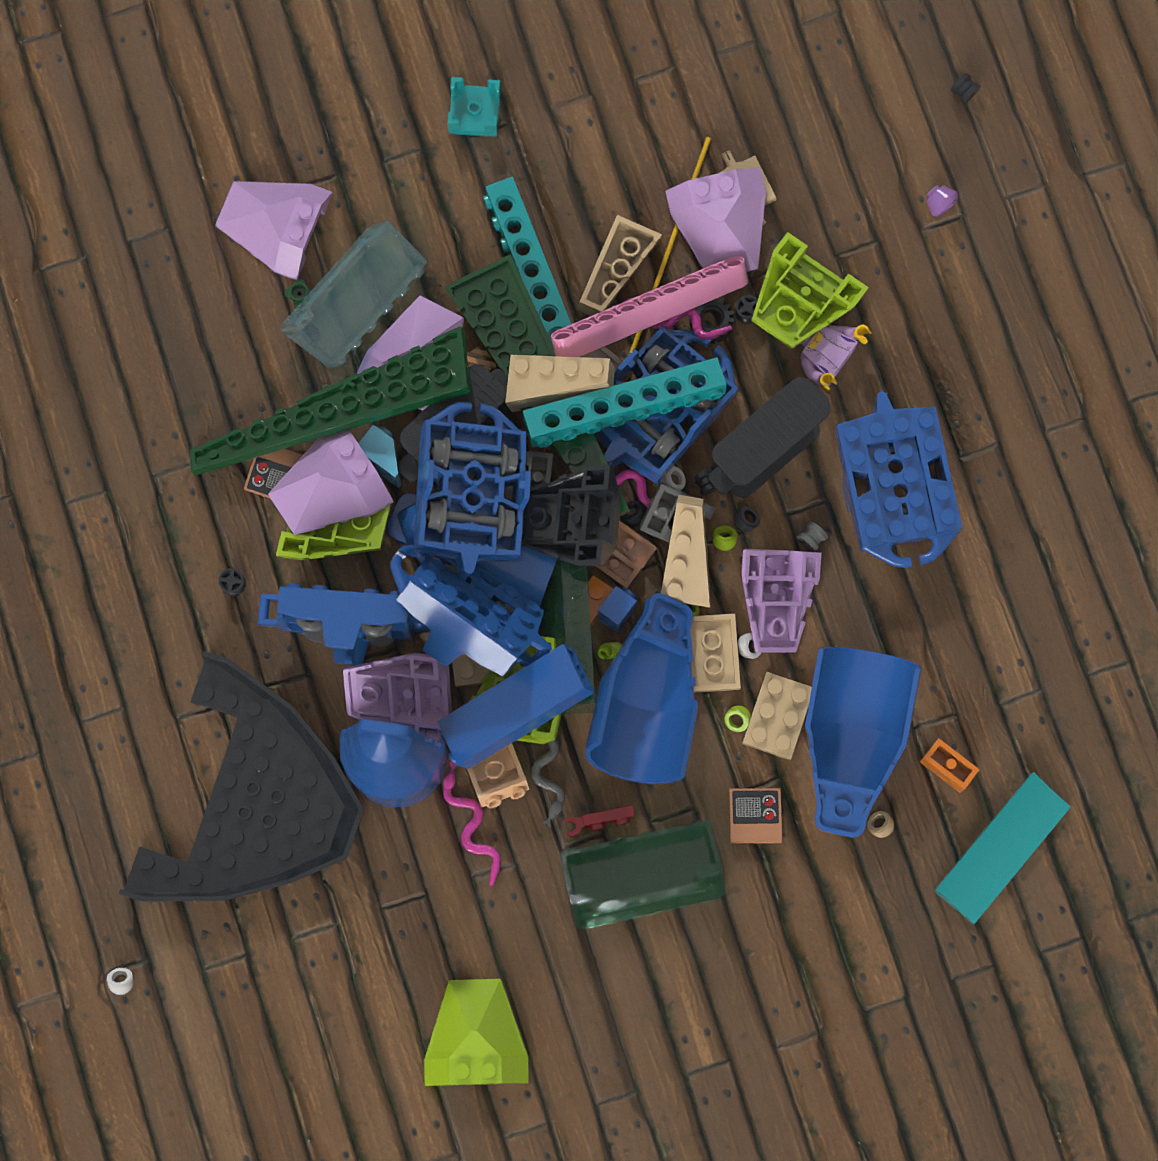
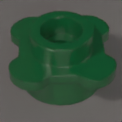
(298, 286)

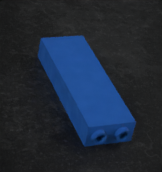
(515, 707)

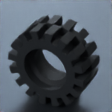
(723, 310)

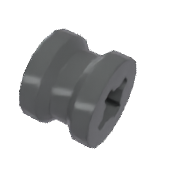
(812, 536)

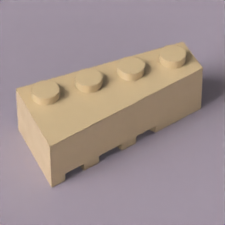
(620, 257)
(554, 378)
(687, 559)

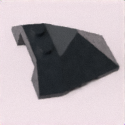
(574, 516)

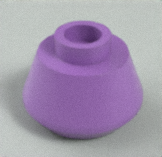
(941, 200)

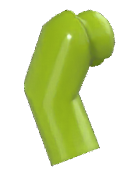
(609, 650)

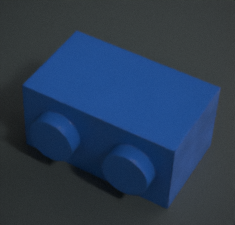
(617, 608)

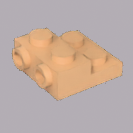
(498, 778)

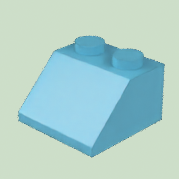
(382, 453)

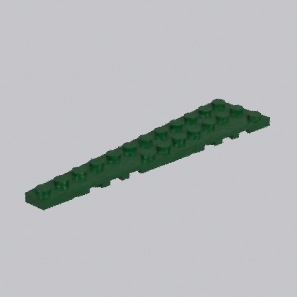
(508, 325)
(400, 385)

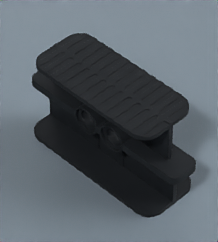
(485, 389)
(769, 438)

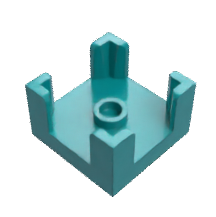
(474, 108)

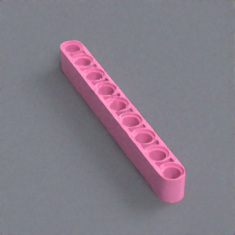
(650, 308)

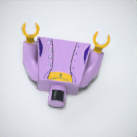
(829, 351)

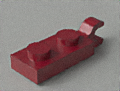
(597, 820)

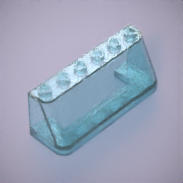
(354, 294)

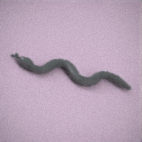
(556, 806)

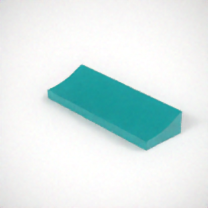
(1002, 848)

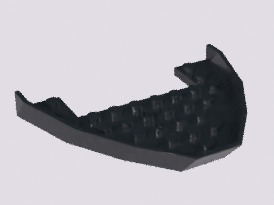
(273, 808)

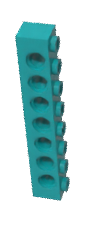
(507, 193)
(609, 398)

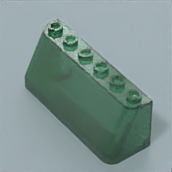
(568, 620)
(643, 874)

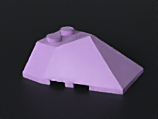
(721, 215)
(274, 221)
(414, 327)
(329, 485)
(777, 595)
(400, 691)

